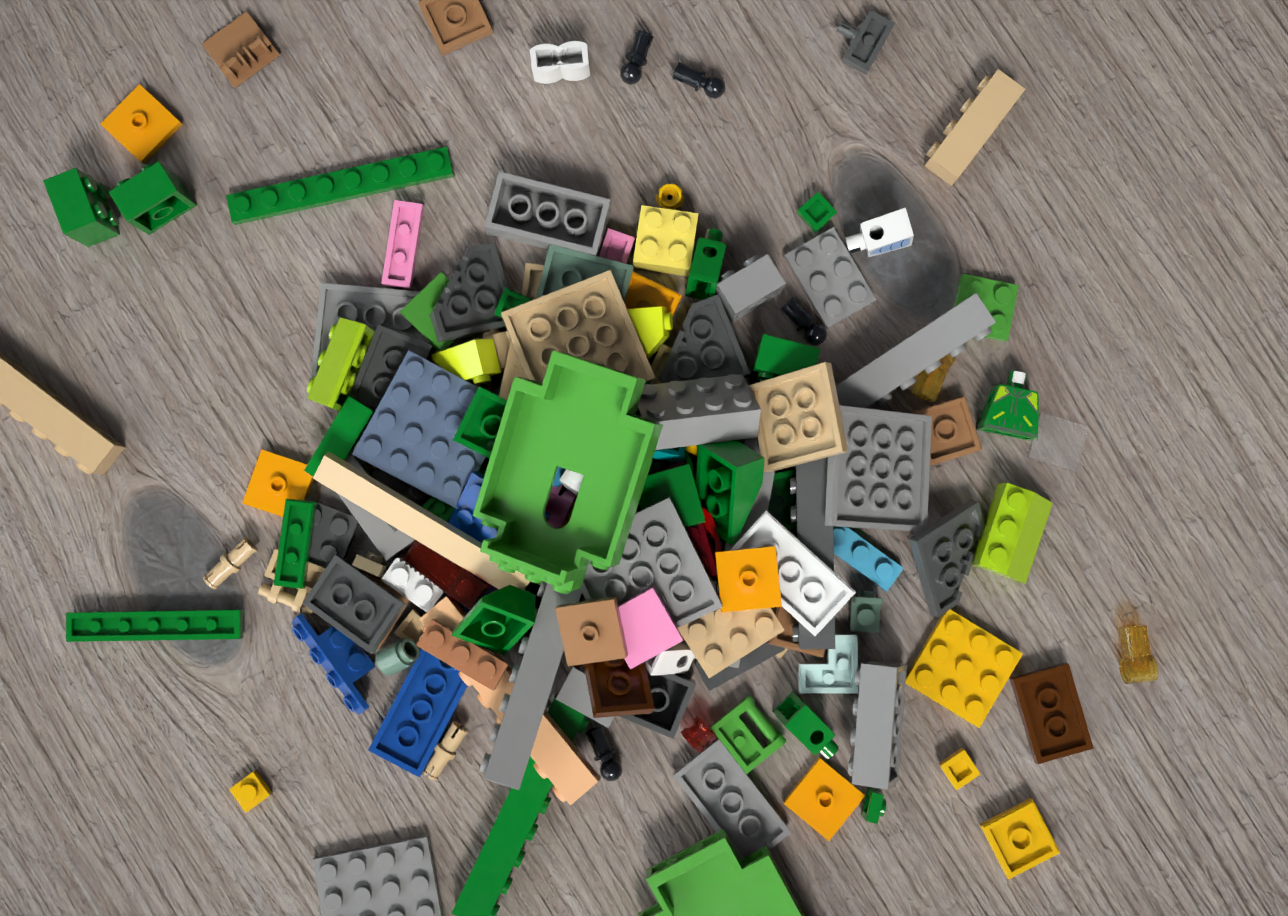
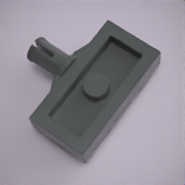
(865, 40)

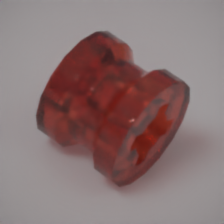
(698, 735)

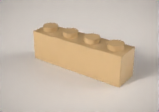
(975, 126)

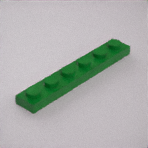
(154, 625)

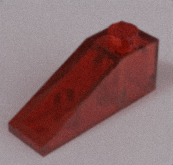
(447, 575)

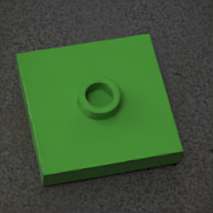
(421, 306)

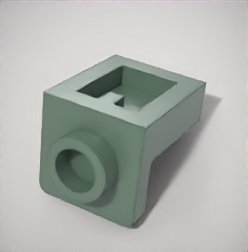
(865, 612)

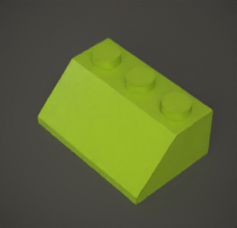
(340, 363)
(1012, 532)

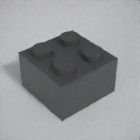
(670, 699)

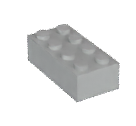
(547, 215)
(701, 410)
(878, 724)

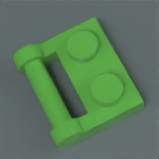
(741, 741)

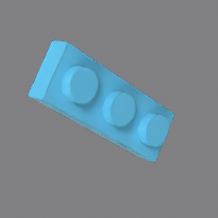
(865, 558)

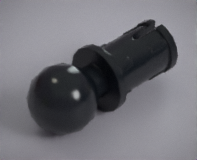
(631, 71)
(713, 86)
(814, 333)
(610, 768)

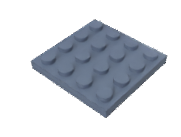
(416, 430)

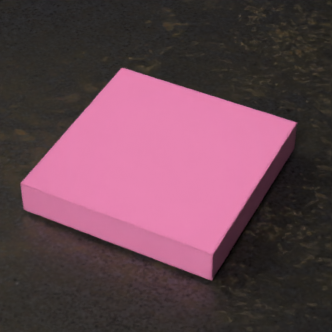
(647, 627)

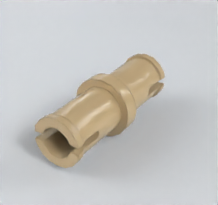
(230, 563)
(445, 750)

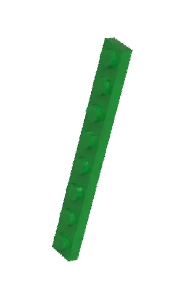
(340, 186)

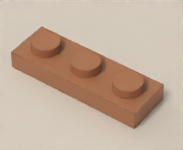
(463, 655)

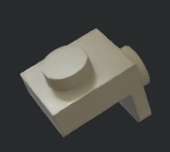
(371, 563)

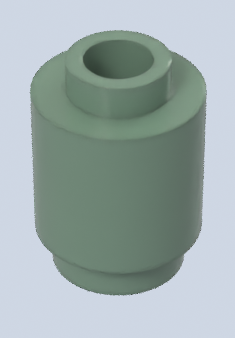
(397, 656)

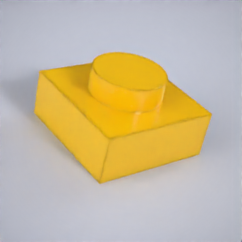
(959, 769)
(251, 791)

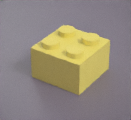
(665, 240)

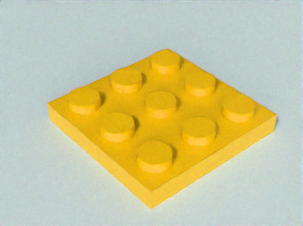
(962, 667)

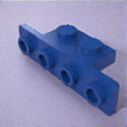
(339, 657)

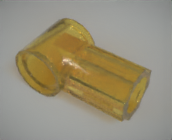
(929, 384)
(1137, 661)

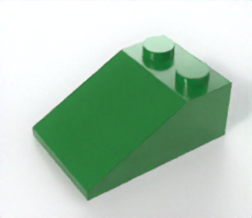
(481, 422)
(728, 484)

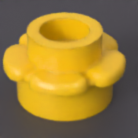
(673, 190)

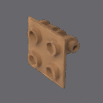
(240, 49)

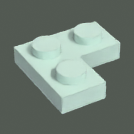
(837, 673)

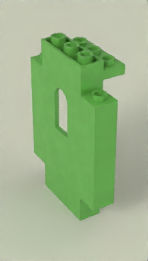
(577, 422)
(717, 882)

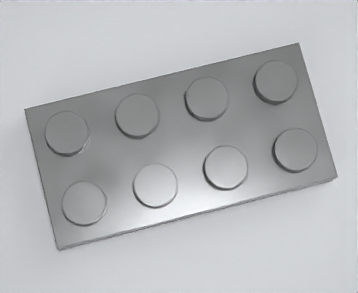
(731, 800)

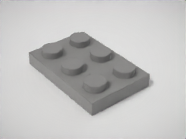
(829, 278)

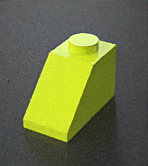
(652, 327)
(470, 361)

